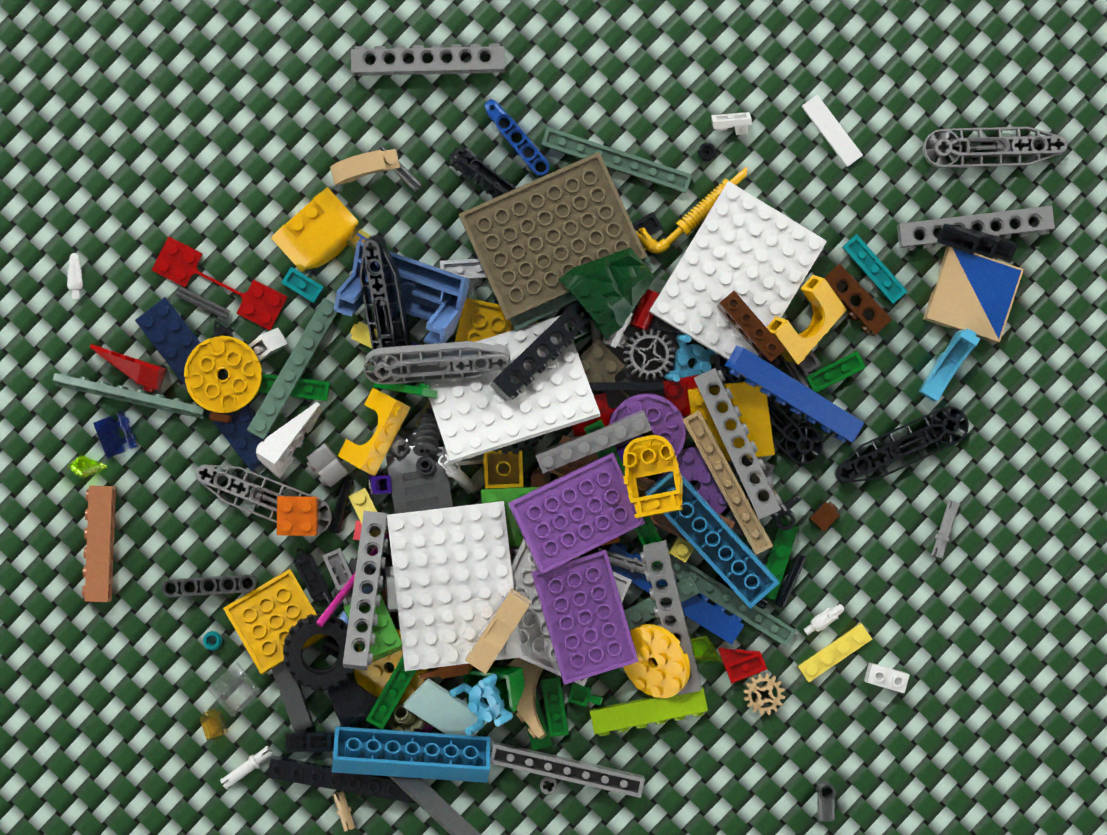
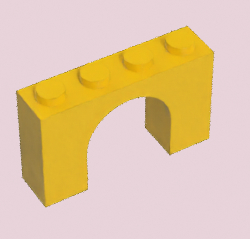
(826, 311)
(390, 418)

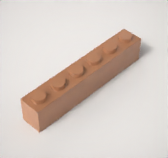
(100, 543)

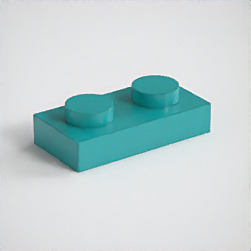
(302, 285)

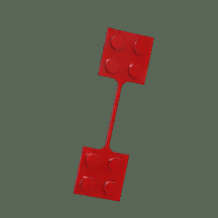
(258, 304)
(674, 391)

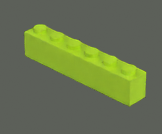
(645, 711)

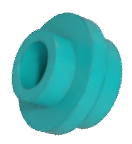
(206, 640)

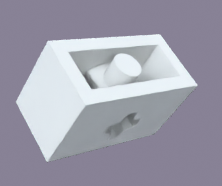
(886, 677)

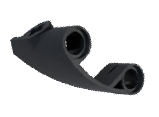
(351, 703)

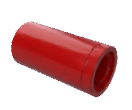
(642, 317)

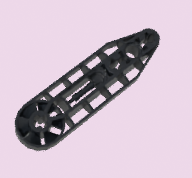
(383, 295)
(790, 440)
(893, 452)

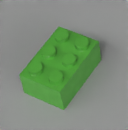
(386, 637)

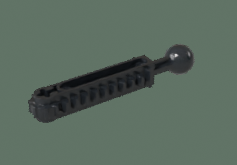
(479, 173)

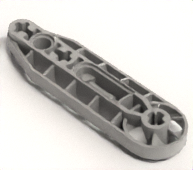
(1004, 147)
(435, 362)
(254, 492)

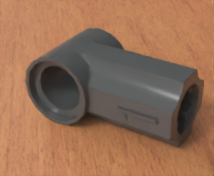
(825, 803)

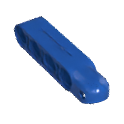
(497, 116)

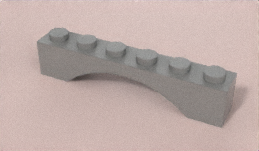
(593, 442)

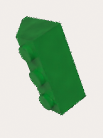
(509, 682)

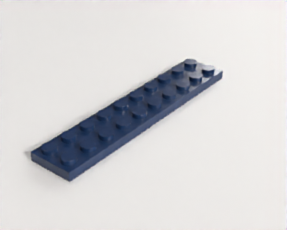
(175, 343)

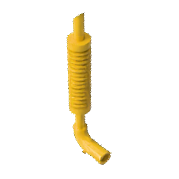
(690, 221)

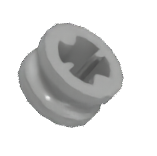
(545, 790)

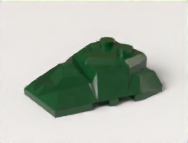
(609, 288)

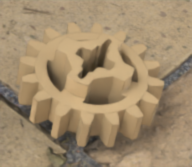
(757, 705)

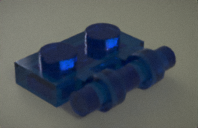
(110, 437)

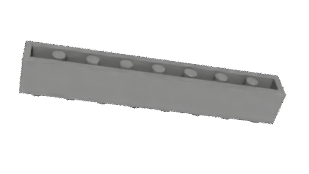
(567, 769)

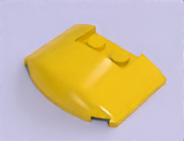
(316, 232)

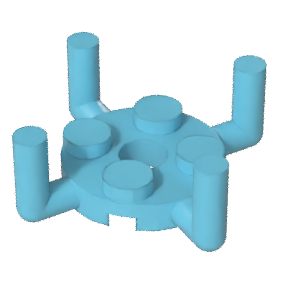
(683, 354)
(477, 705)

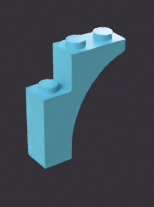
(948, 363)

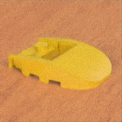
(650, 457)

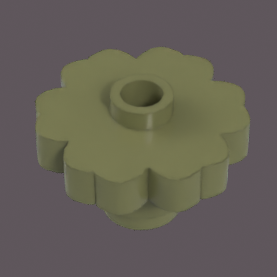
(405, 720)

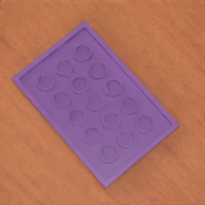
(575, 513)
(585, 617)

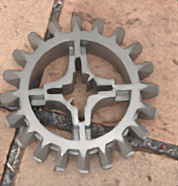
(655, 339)

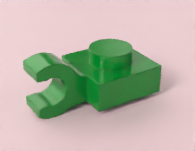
(581, 695)

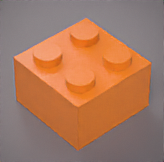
(297, 515)

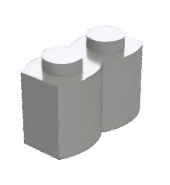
(327, 465)

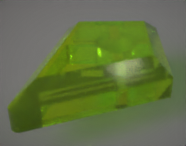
(86, 466)
(704, 649)

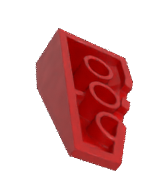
(141, 372)

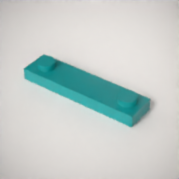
(874, 269)

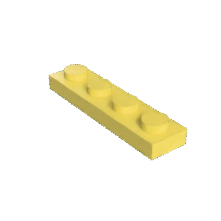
(834, 652)

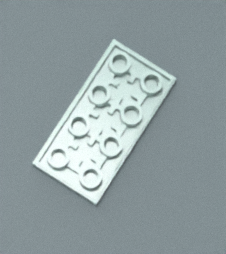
(441, 709)

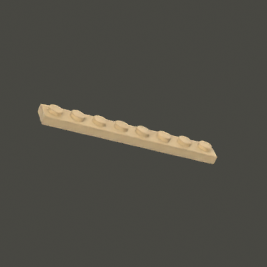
(727, 482)

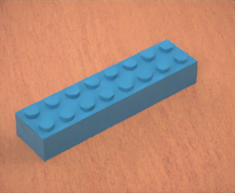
(717, 542)
(411, 754)

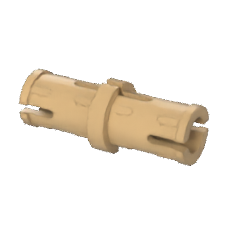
(343, 810)

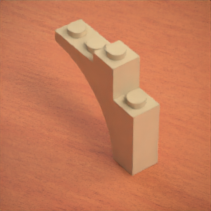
(527, 704)

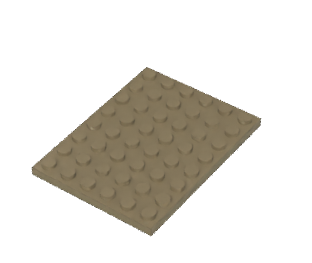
(546, 230)

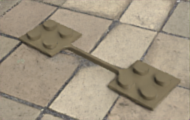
(603, 366)

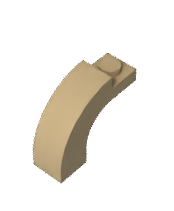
(364, 164)

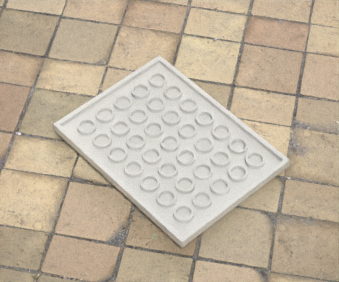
(741, 250)
(479, 420)
(449, 581)

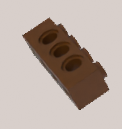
(866, 302)
(750, 327)

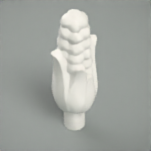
(74, 276)
(824, 619)

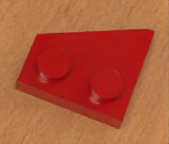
(741, 663)

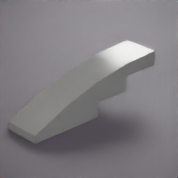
(339, 571)

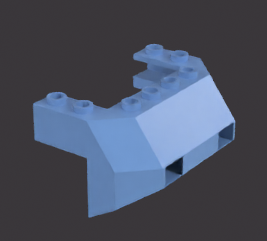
(426, 291)

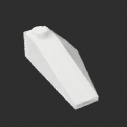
(279, 446)

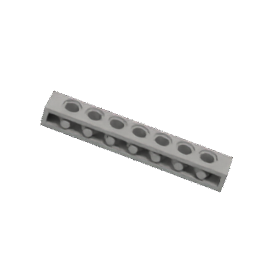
(437, 66)
(1042, 215)
(762, 508)
(659, 552)
(352, 658)

